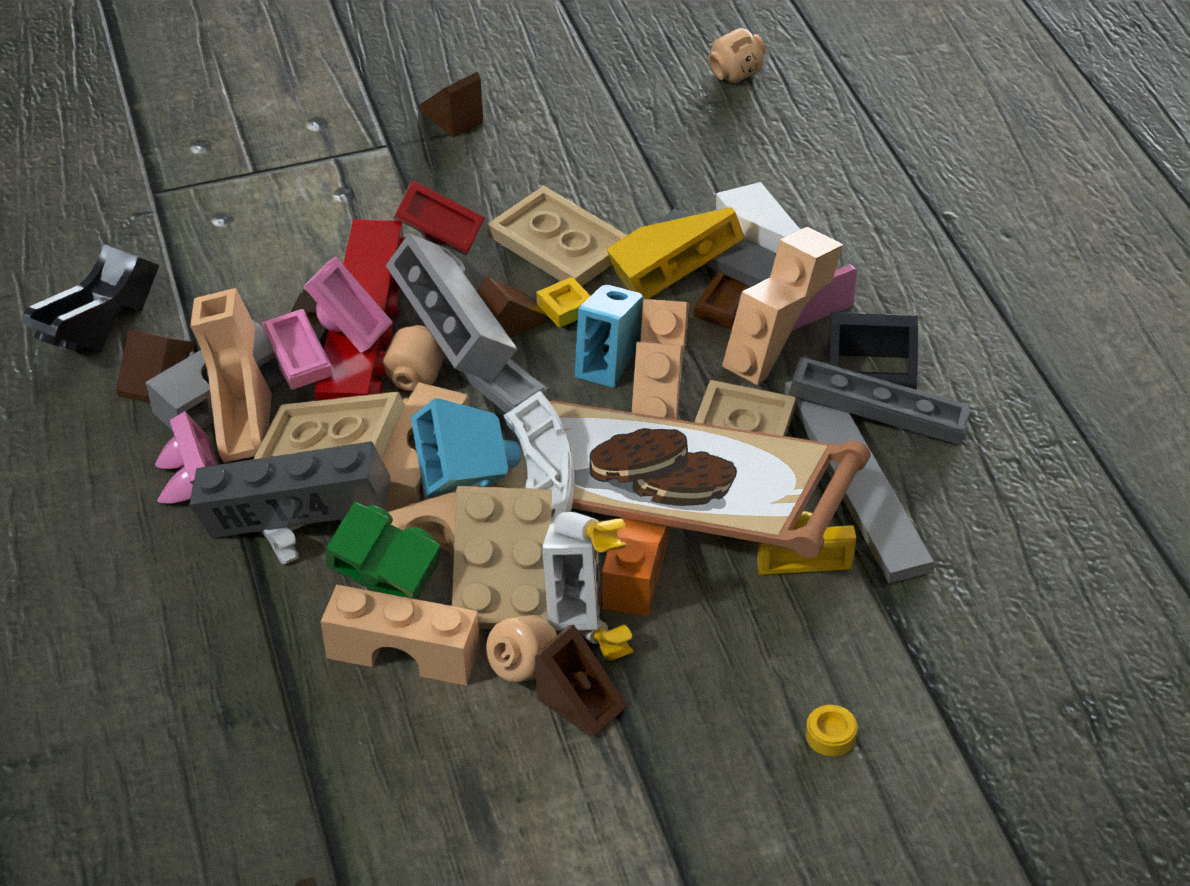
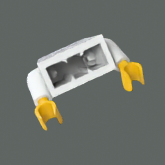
(575, 579)

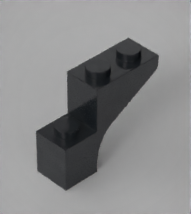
(86, 312)

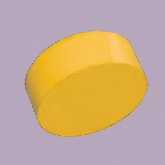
(831, 730)

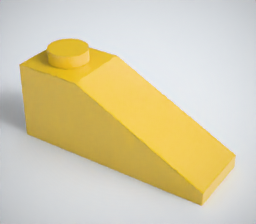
(672, 249)

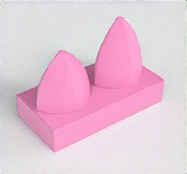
(187, 449)

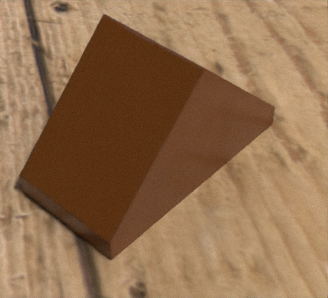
(456, 106)
(511, 307)
(146, 357)
(575, 683)

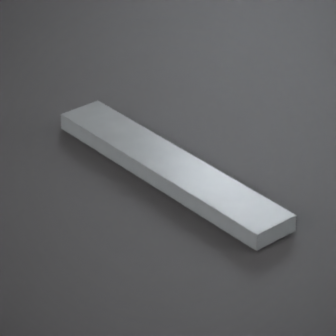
(869, 497)

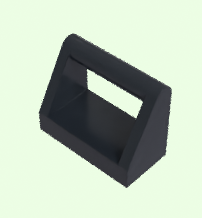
(876, 337)

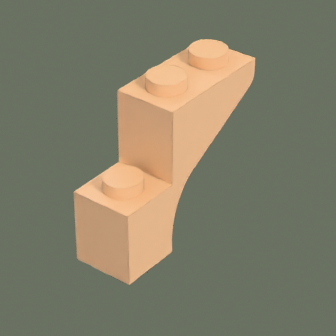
(773, 306)
(660, 358)
(236, 384)

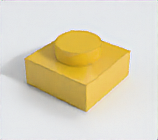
(562, 301)

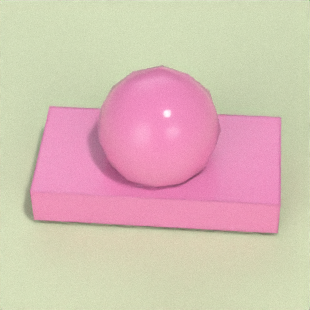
(346, 305)
(297, 349)

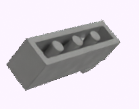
(451, 307)

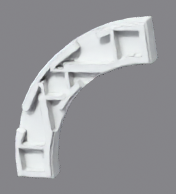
(545, 450)

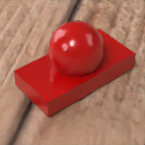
(439, 217)

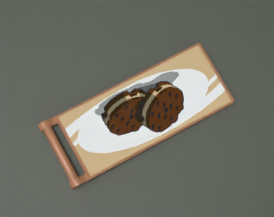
(702, 475)

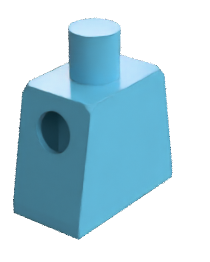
(604, 319)
(460, 447)

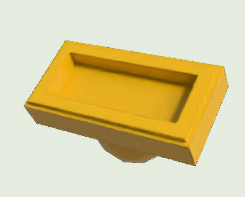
(835, 554)

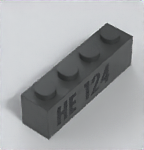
(289, 489)

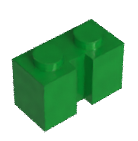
(382, 555)

